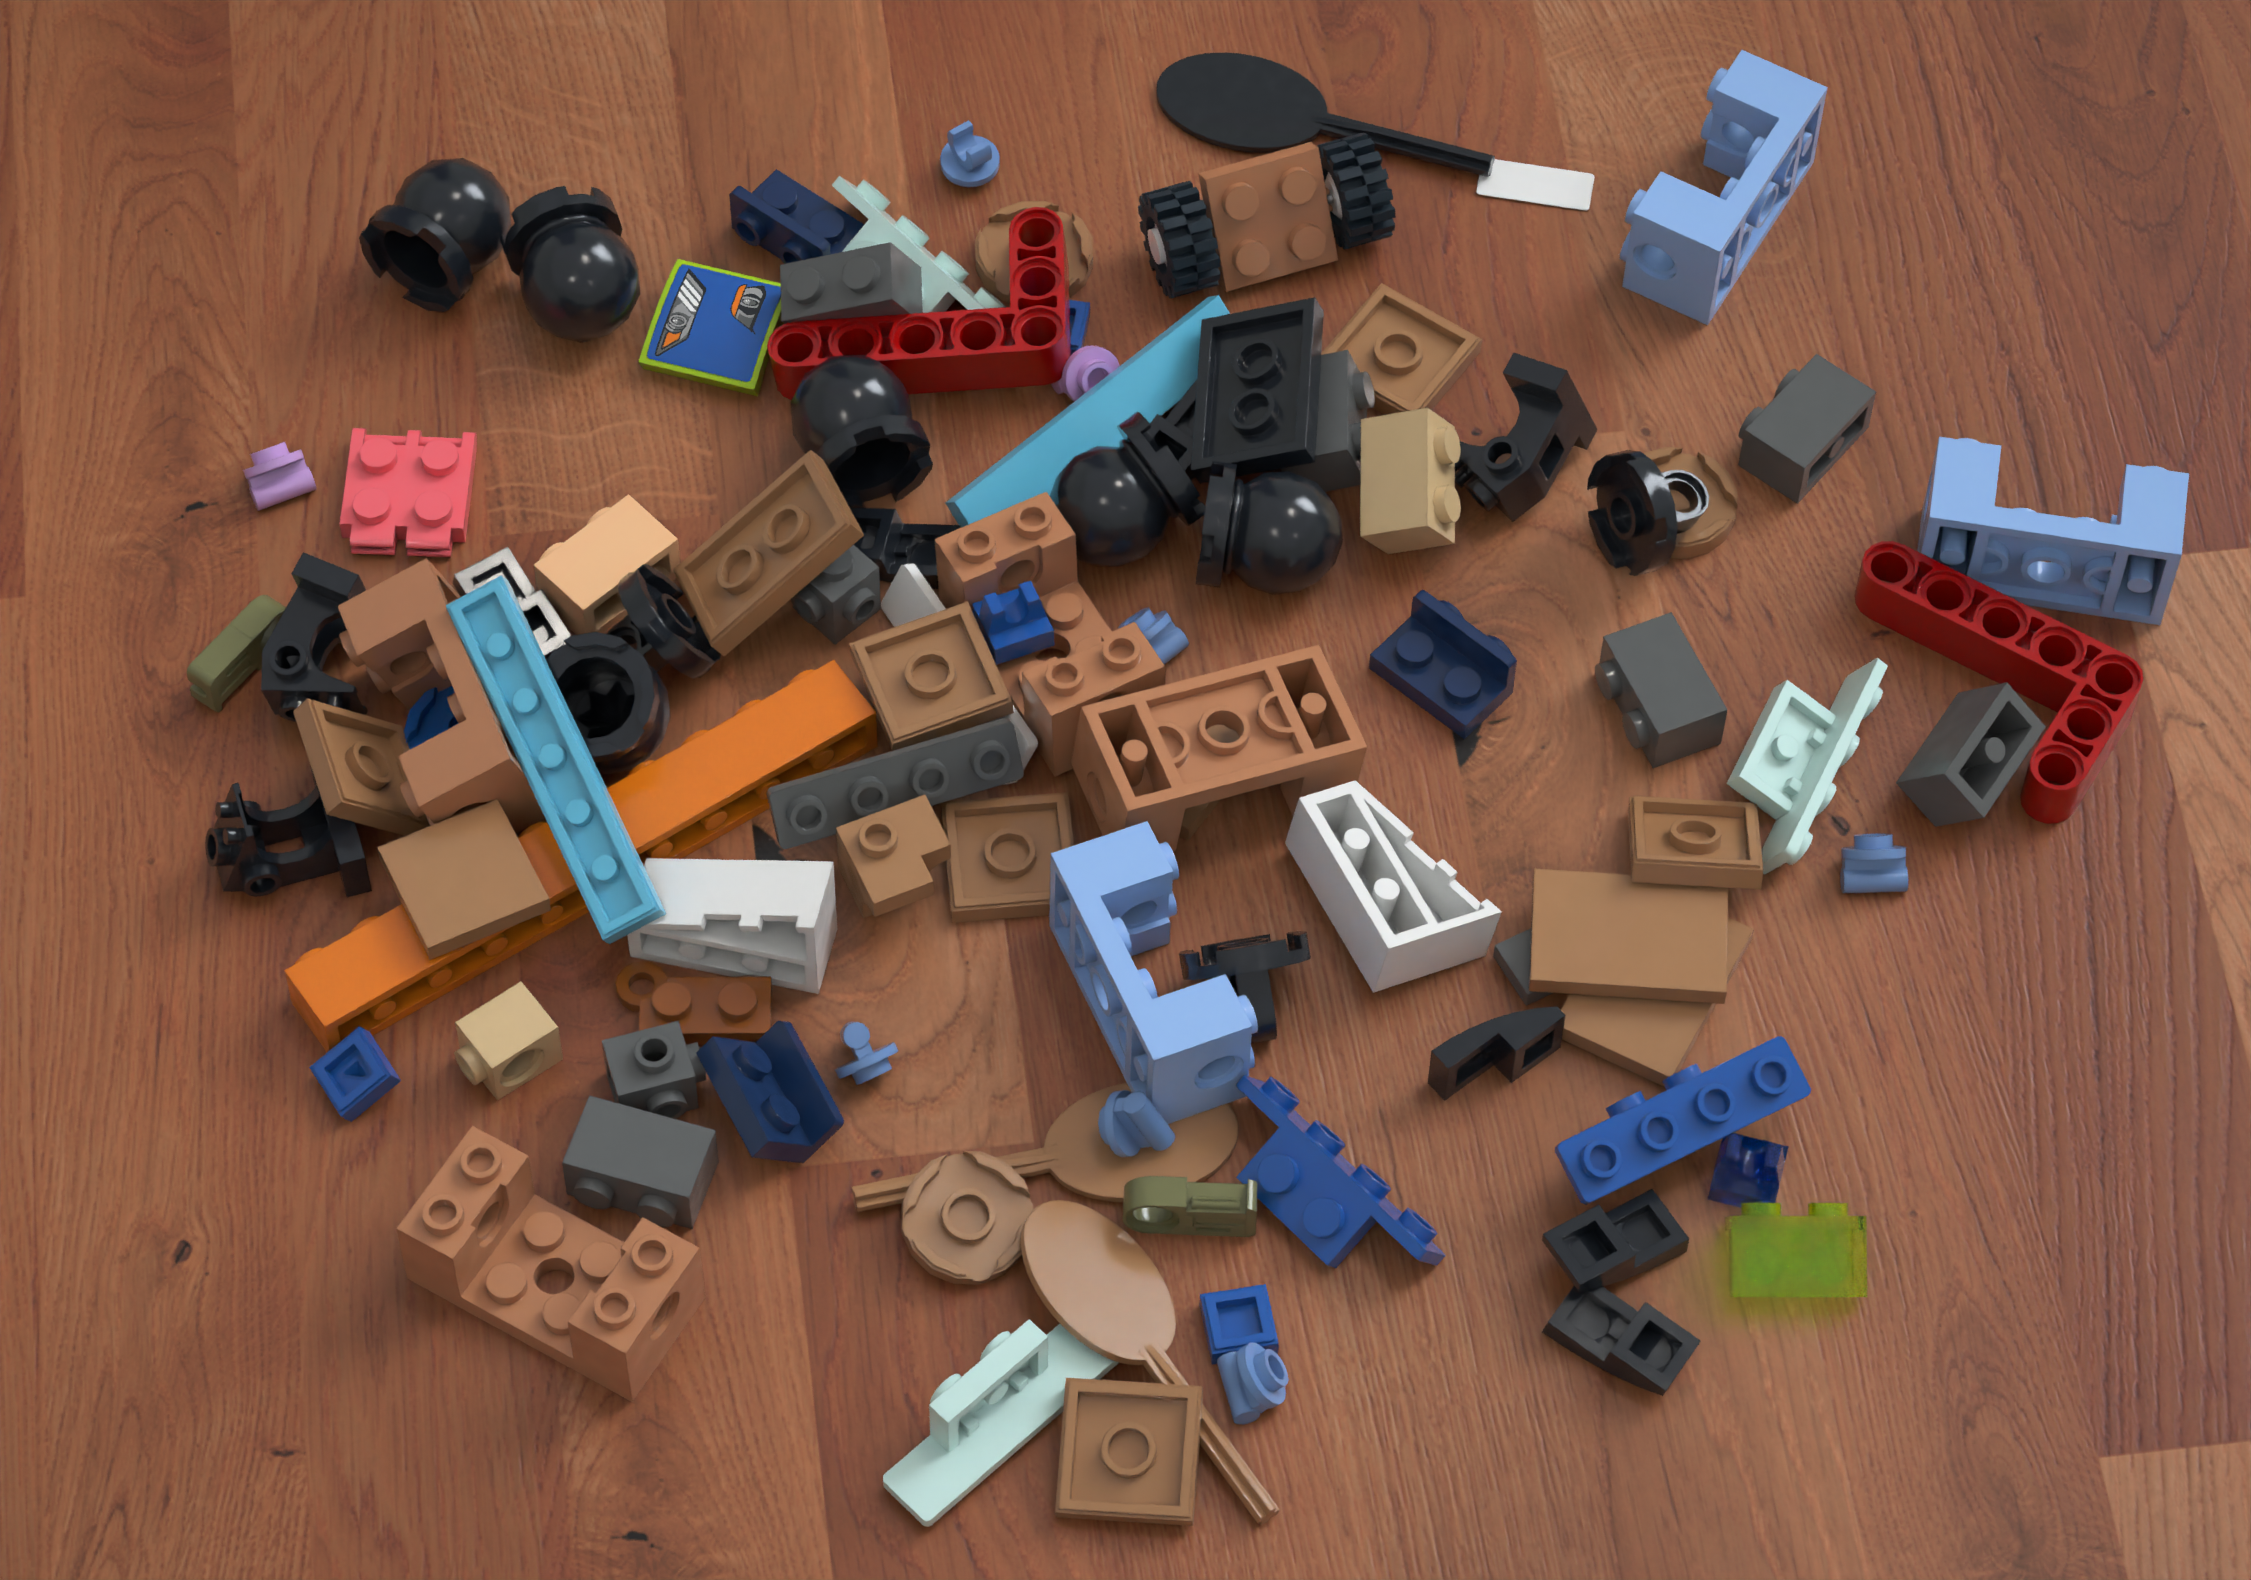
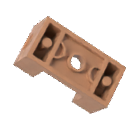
(412, 647)
(1101, 664)
(1153, 758)
(489, 1238)

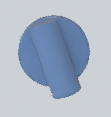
(1160, 632)
(1873, 865)
(867, 1062)
(1132, 1123)
(1252, 1381)

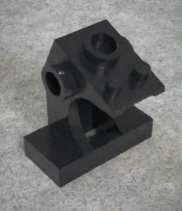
(1546, 430)
(306, 636)
(244, 830)

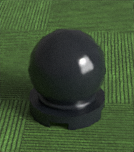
(439, 231)
(573, 263)
(862, 428)
(1124, 496)
(1270, 531)
(612, 698)

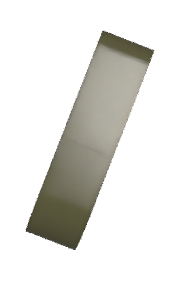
(234, 653)
(1190, 1208)

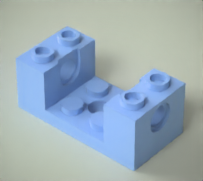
(1693, 245)
(2094, 566)
(1112, 904)

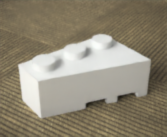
(1382, 891)
(743, 918)

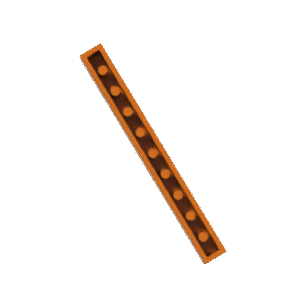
(668, 811)

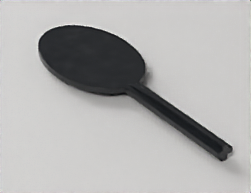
(1267, 107)

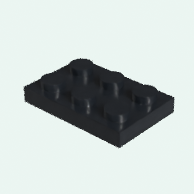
(1258, 389)

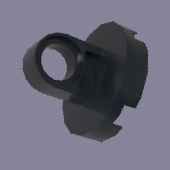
(1637, 512)
(662, 625)
(1247, 967)

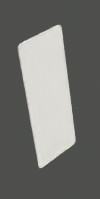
(1538, 185)

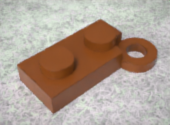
(703, 1005)

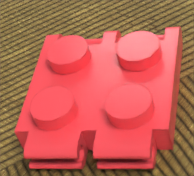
(407, 492)

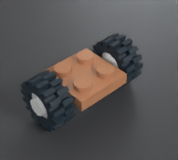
(1267, 216)

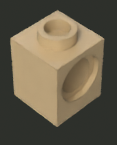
(507, 1041)

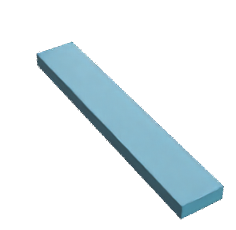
(1144, 384)
(555, 760)

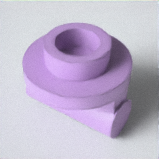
(1085, 370)
(278, 476)

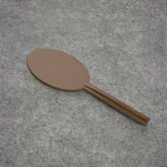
(1088, 1165)
(1120, 1307)

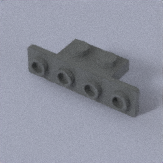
(935, 768)

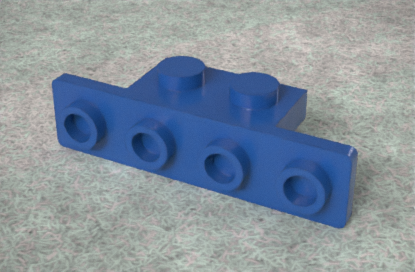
(1682, 1119)
(1318, 1190)

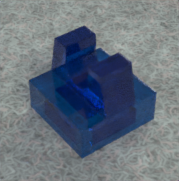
(1747, 1171)

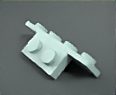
(940, 275)
(1797, 754)
(990, 1416)

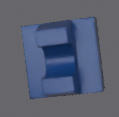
(1013, 623)

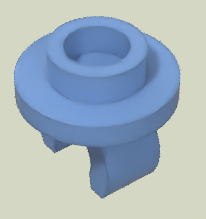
(969, 158)

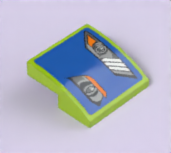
(713, 327)

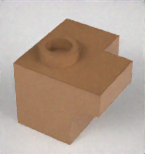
(891, 855)

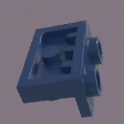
(790, 220)
(1446, 665)
(772, 1093)

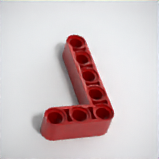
(952, 339)
(2019, 658)

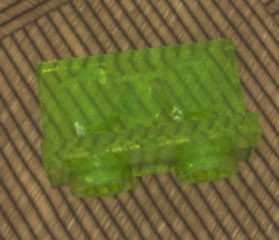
(1797, 1254)

